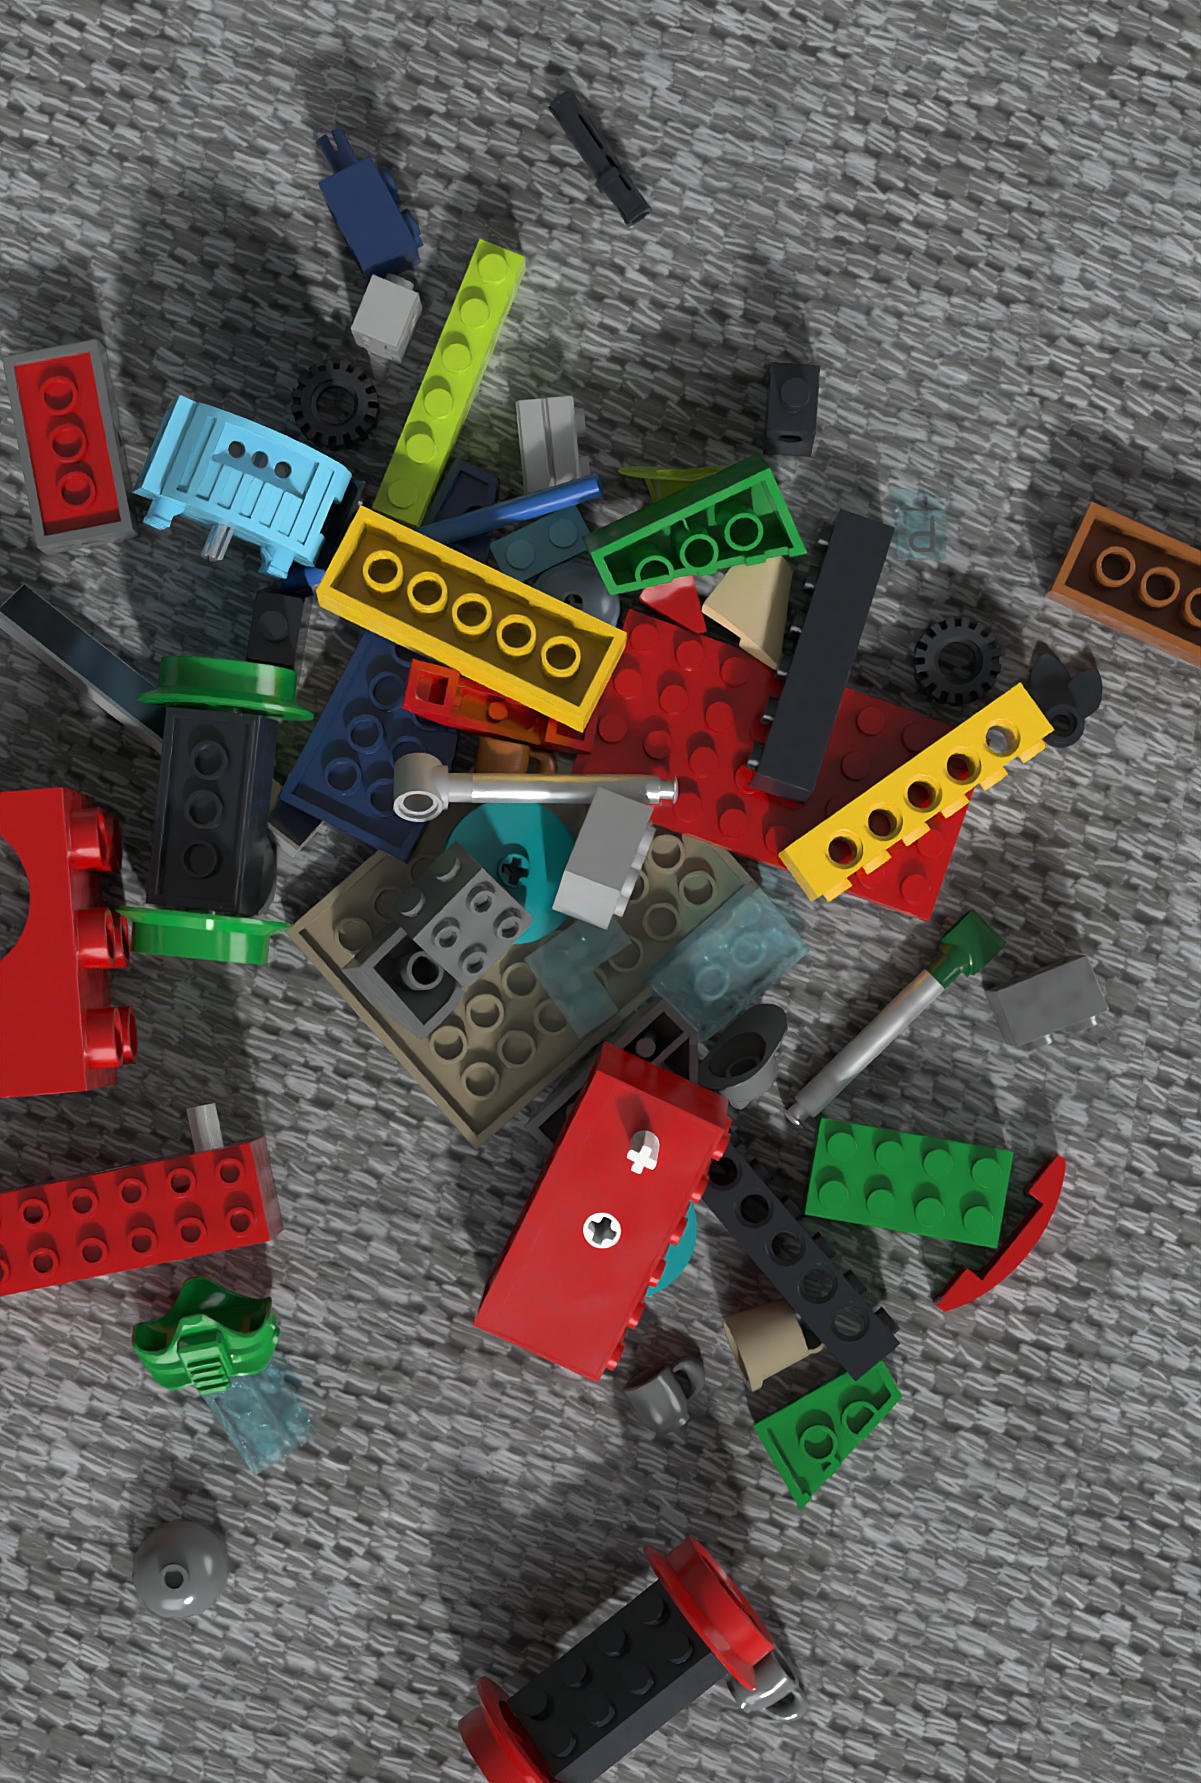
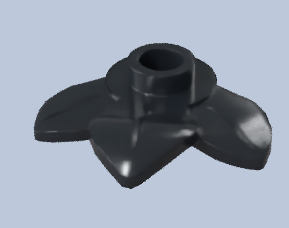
(1064, 696)

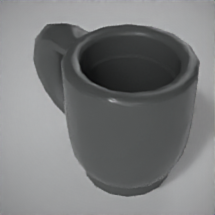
(659, 1397)
(774, 1681)

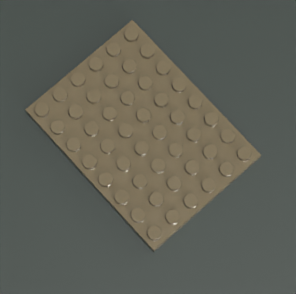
(507, 1031)

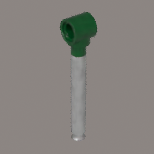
(963, 949)

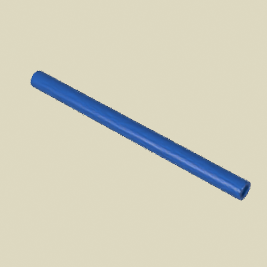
(481, 520)

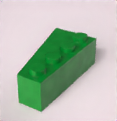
(697, 530)

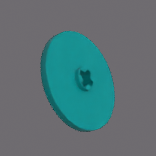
(539, 847)

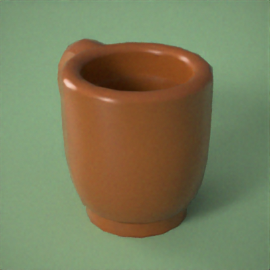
(510, 757)

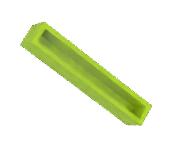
(450, 384)

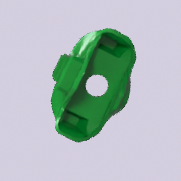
(207, 1337)

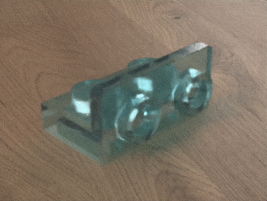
(261, 1417)

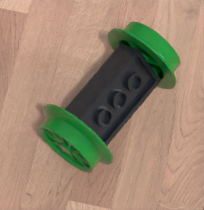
(213, 808)

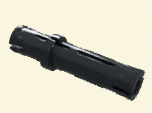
(610, 174)

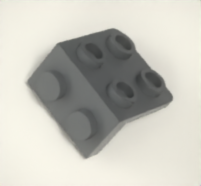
(460, 915)

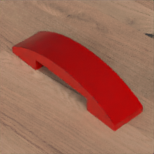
(474, 708)
(1046, 1189)

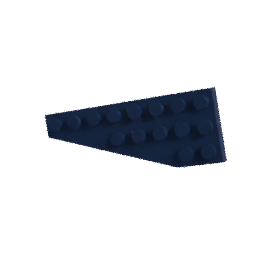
(363, 730)

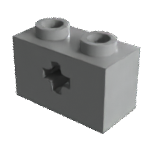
(387, 317)

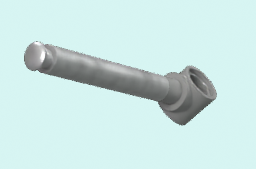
(426, 787)

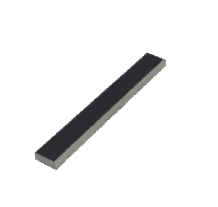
(115, 689)

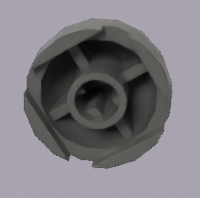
(180, 1569)

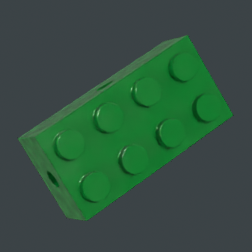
(907, 1182)

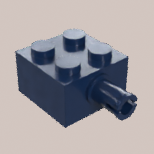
(366, 211)

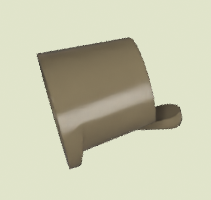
(767, 1340)

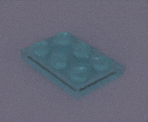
(727, 961)

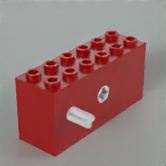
(140, 1212)
(604, 1213)

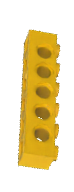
(1011, 714)

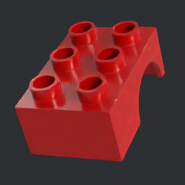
(55, 980)

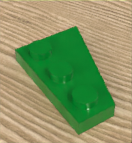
(823, 1427)

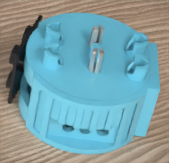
(247, 488)

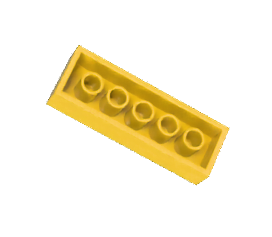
(471, 618)

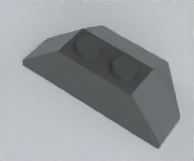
(652, 1033)

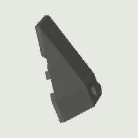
(405, 979)

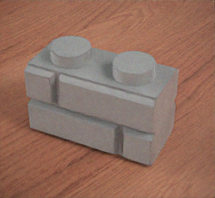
(549, 442)

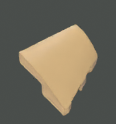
(754, 606)

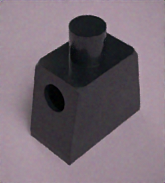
(791, 409)
(279, 628)

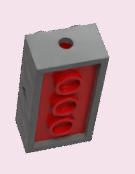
(71, 446)

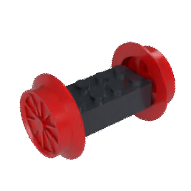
(621, 1676)

